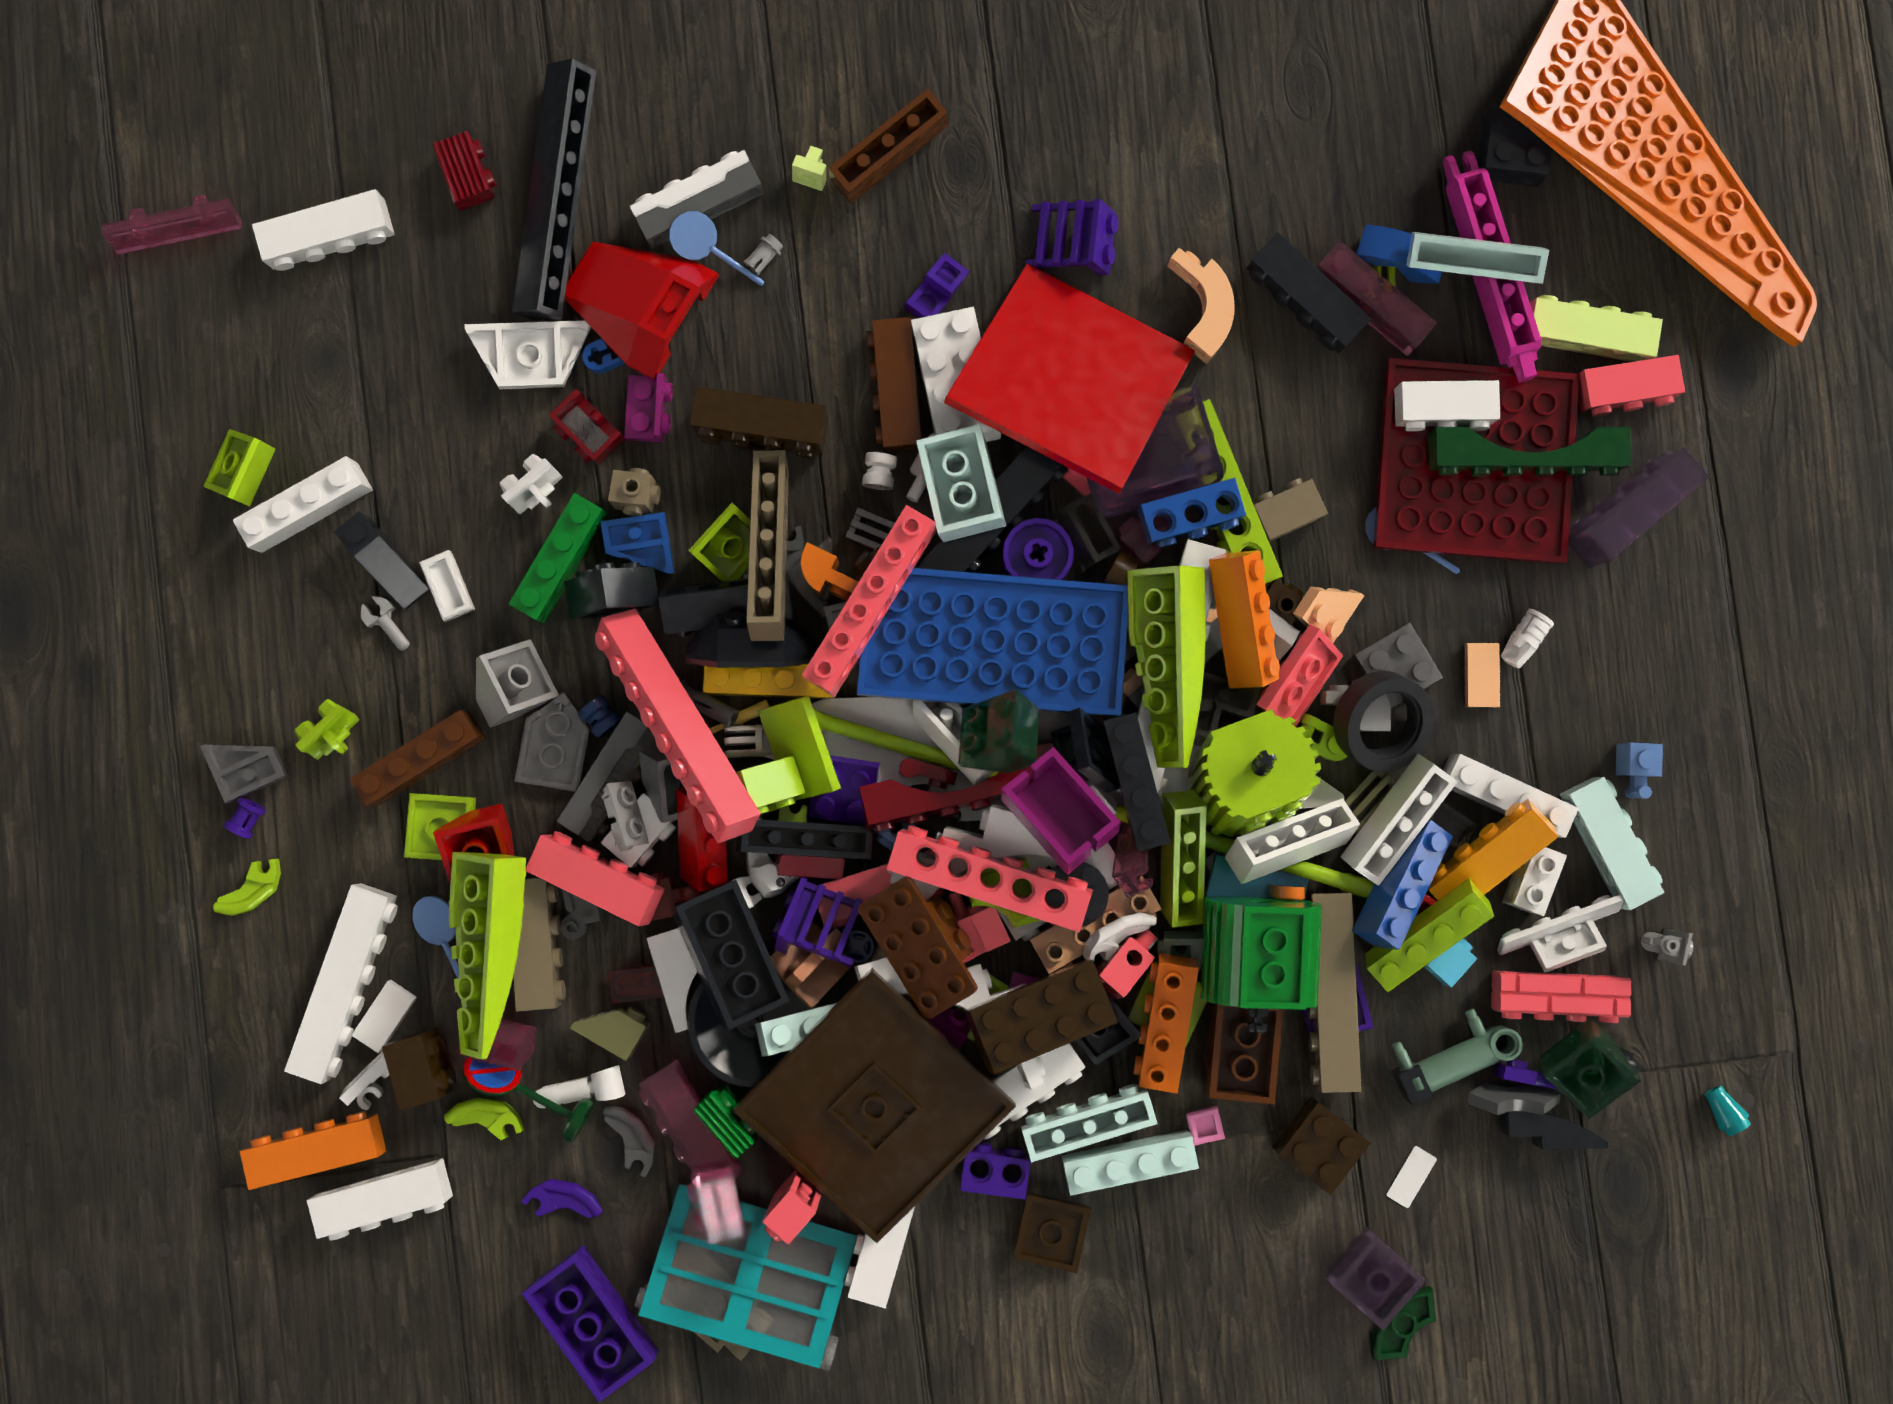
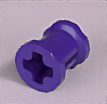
(244, 817)

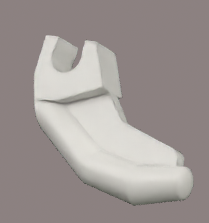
(1108, 937)

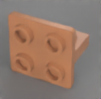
(808, 973)

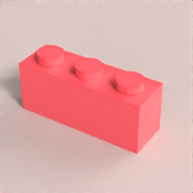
(1630, 385)

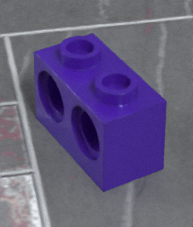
(993, 1181)

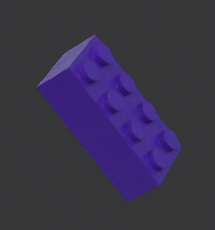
(591, 1323)

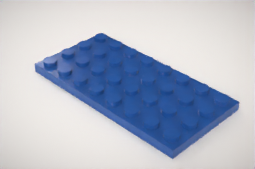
(989, 634)

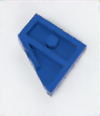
(640, 540)

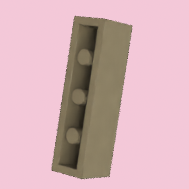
(538, 958)

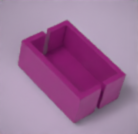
(1060, 811)

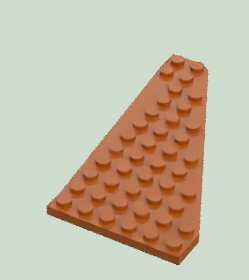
(1626, 126)

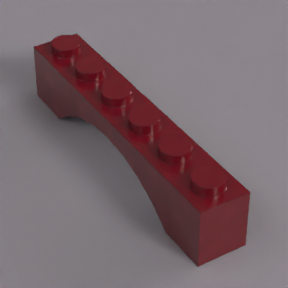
(893, 803)

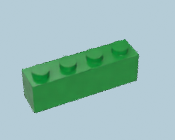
(558, 558)

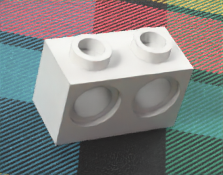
(1535, 882)

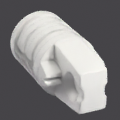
(1526, 638)

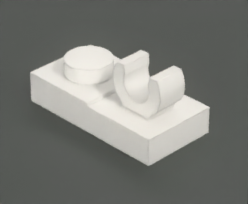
(365, 1083)

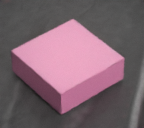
(1205, 1125)

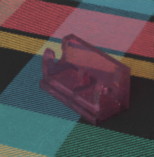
(1130, 865)

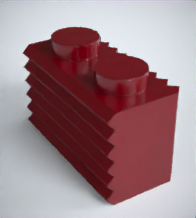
(464, 171)

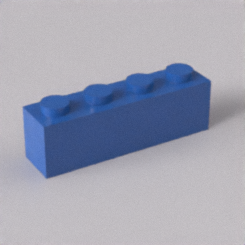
(1398, 897)

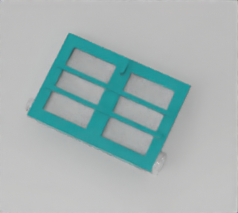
(750, 1285)

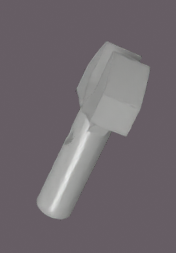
(384, 621)

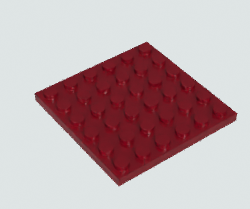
(1470, 514)

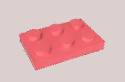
(1301, 675)

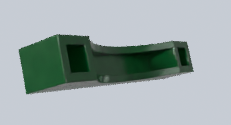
(1465, 450)

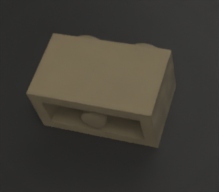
(1290, 509)

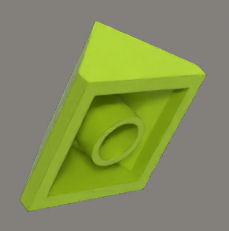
(239, 467)
(725, 545)

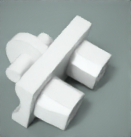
(532, 487)

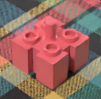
(981, 925)

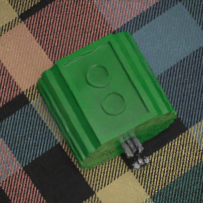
(1261, 954)

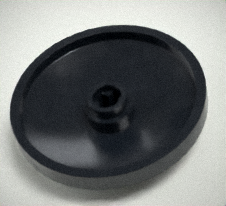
(736, 1052)

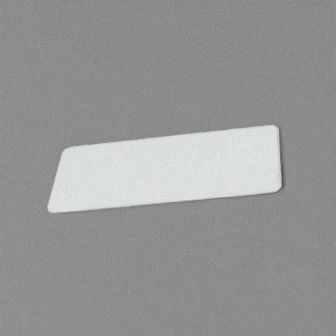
(1411, 1177)

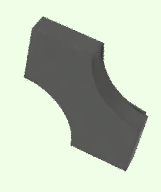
(1513, 1098)

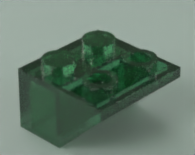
(999, 733)

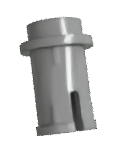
(763, 254)

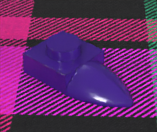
(1517, 1071)

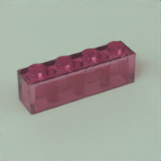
(1388, 307)
(674, 1103)

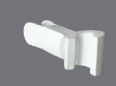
(603, 1084)

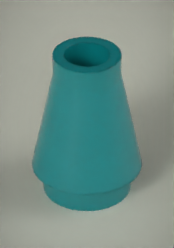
(1727, 1112)

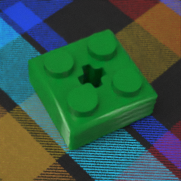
(718, 1116)

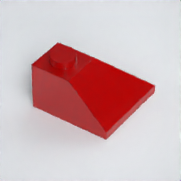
(475, 832)

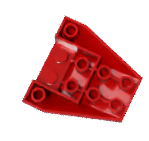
(636, 300)

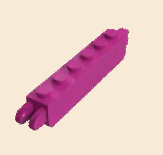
(1502, 300)

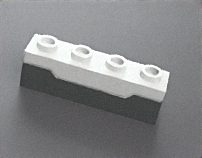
(708, 191)

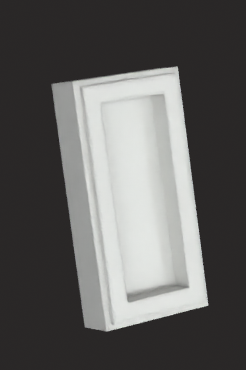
(447, 586)
(384, 1016)

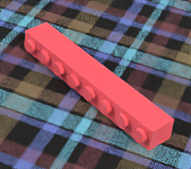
(676, 726)

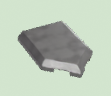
(553, 747)

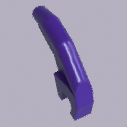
(562, 1194)

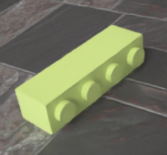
(1596, 330)

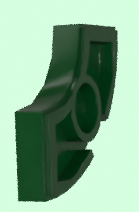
(1395, 1338)

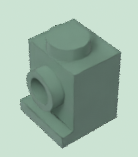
(1191, 938)

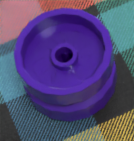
(1041, 537)

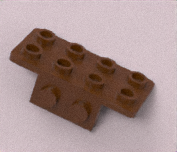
(921, 945)

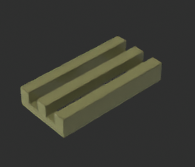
(1385, 780)

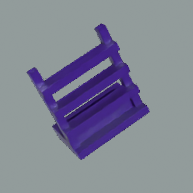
(1091, 237)
(801, 910)

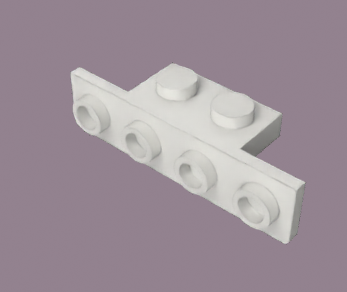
(1565, 937)

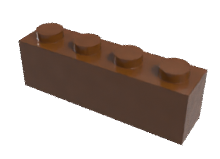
(888, 146)
(896, 384)
(417, 758)

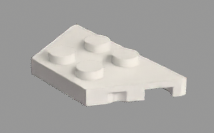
(529, 351)

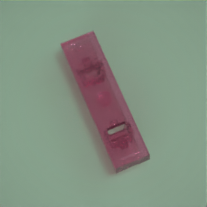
(172, 226)

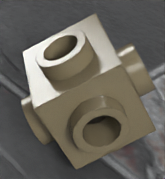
(634, 492)

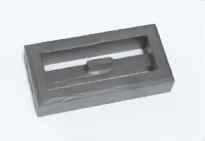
(856, 524)

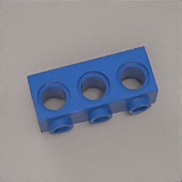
(1201, 499)

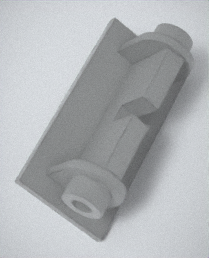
(622, 804)
(1671, 945)

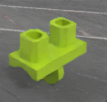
(328, 733)

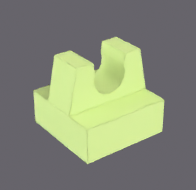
(810, 169)

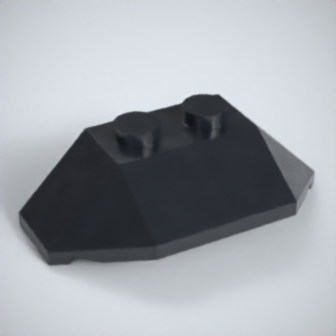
(728, 644)

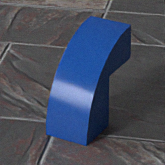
(1390, 248)

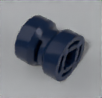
(599, 717)
(855, 947)

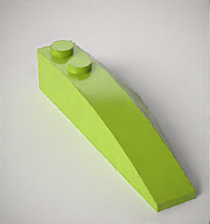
(1169, 641)
(487, 922)

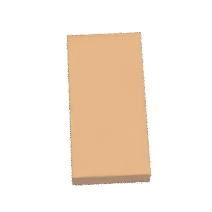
(1482, 675)

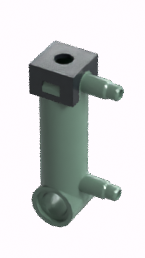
(1457, 1062)

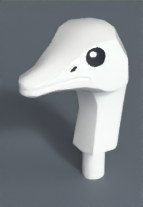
(764, 874)

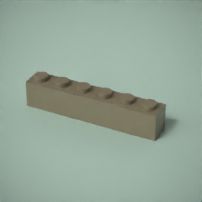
(768, 546)
(1336, 1016)

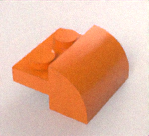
(820, 573)

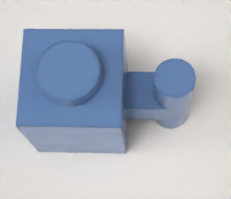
(1639, 762)

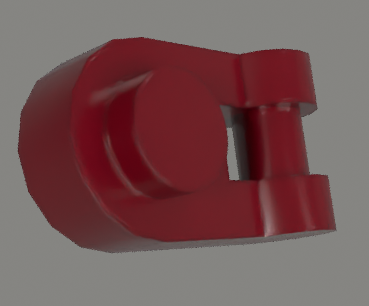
(937, 776)

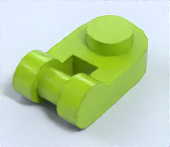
(1327, 745)

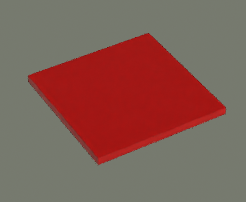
(1070, 378)

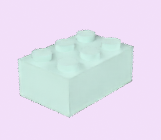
(961, 483)

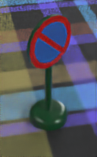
(498, 1081)

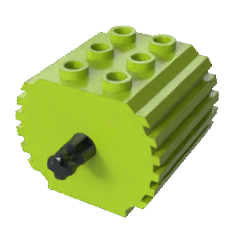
(1254, 773)

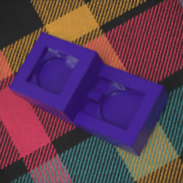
(937, 288)

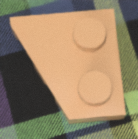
(1328, 609)

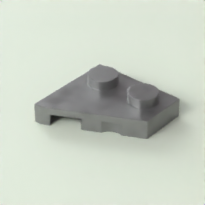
(243, 768)

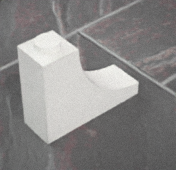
(674, 972)

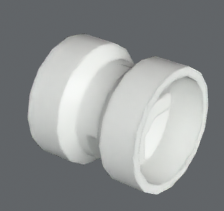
(879, 474)

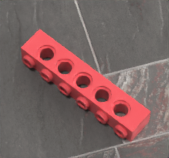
(870, 601)
(906, 862)

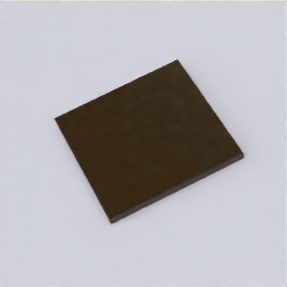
(874, 1106)

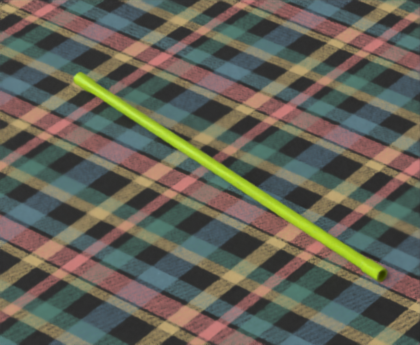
(1344, 881)

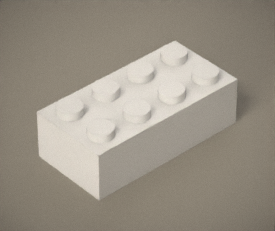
(943, 349)

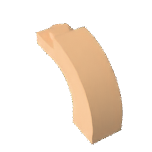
(1216, 302)

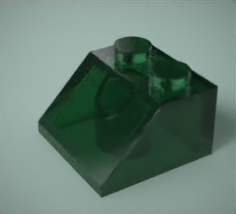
(1589, 1068)

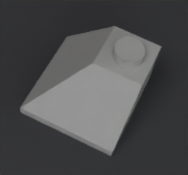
(512, 683)

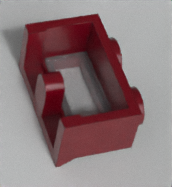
(587, 427)

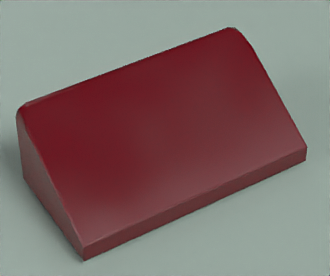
(809, 866)

